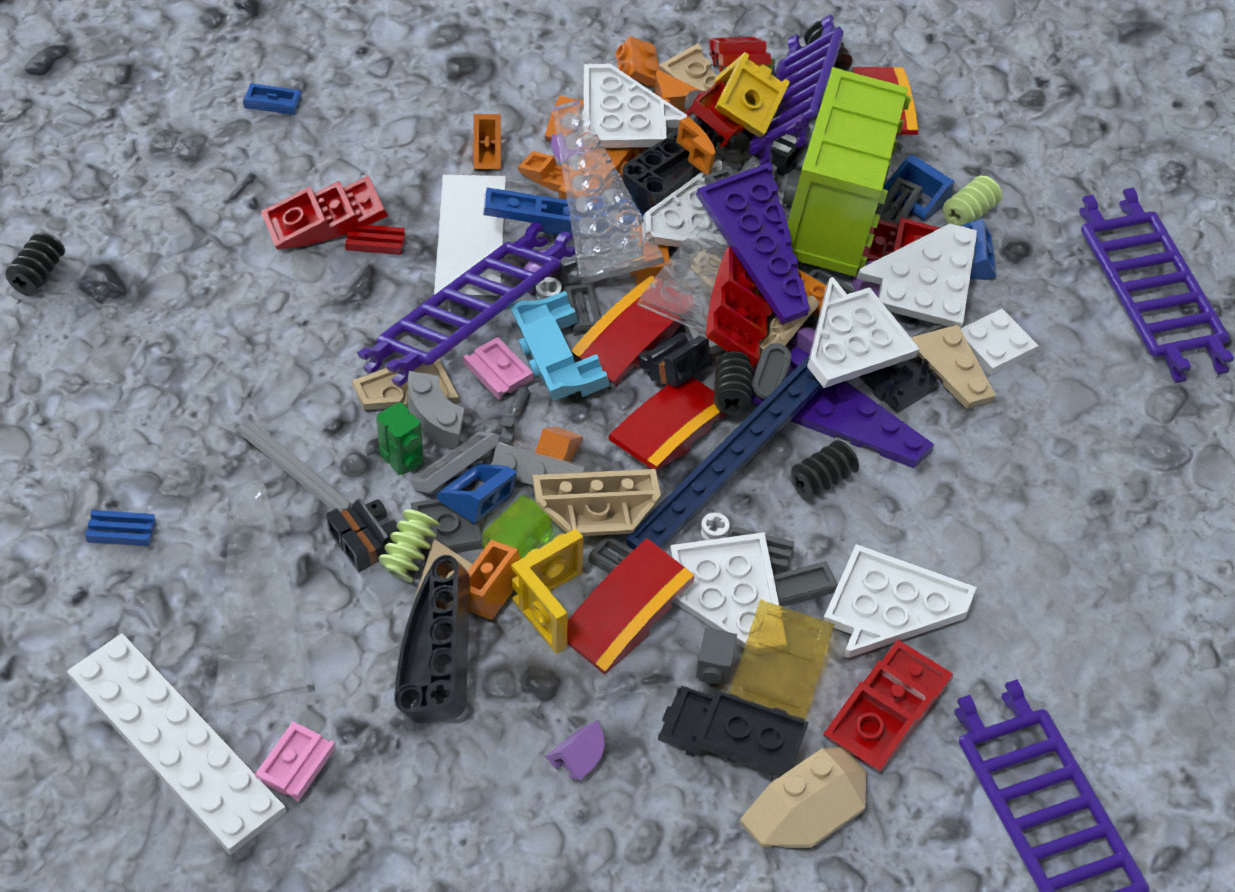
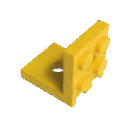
(750, 94)
(540, 574)

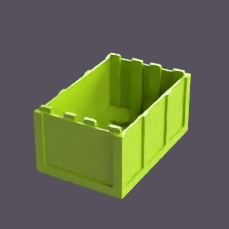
(846, 171)

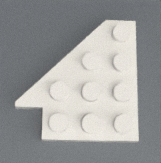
(625, 110)
(678, 213)
(927, 276)
(855, 336)
(727, 581)
(892, 600)

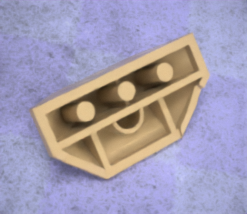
(597, 500)
(808, 801)

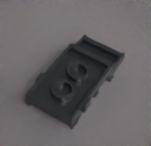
(902, 383)
(733, 729)

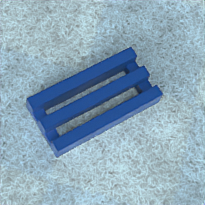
(272, 99)
(122, 524)

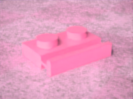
(498, 368)
(295, 761)

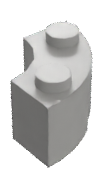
(438, 416)

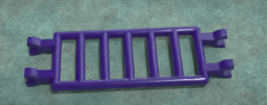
(808, 73)
(1170, 351)
(414, 357)
(1025, 718)

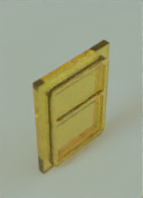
(782, 659)

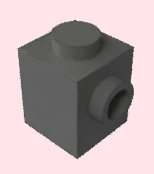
(716, 656)

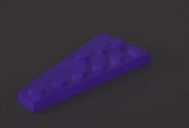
(757, 231)
(854, 416)

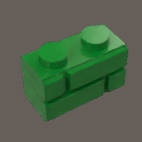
(400, 438)

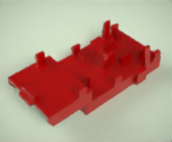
(731, 48)
(705, 109)

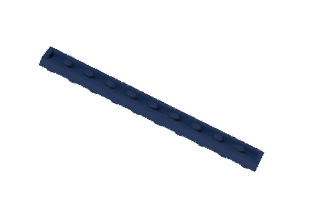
(727, 459)

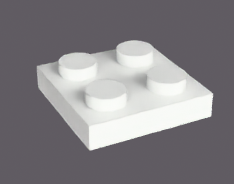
(998, 341)

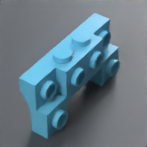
(550, 355)

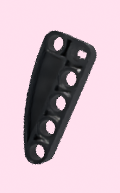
(661, 170)
(426, 653)

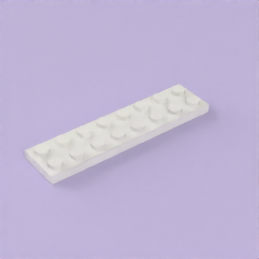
(177, 743)

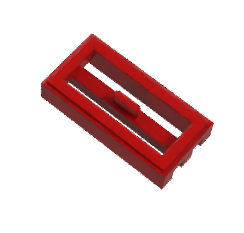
(374, 239)

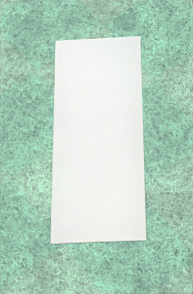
(465, 232)

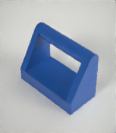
(932, 181)
(984, 263)
(476, 504)

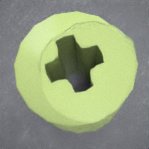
(972, 201)
(408, 543)

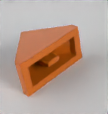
(672, 89)
(487, 141)
(558, 443)

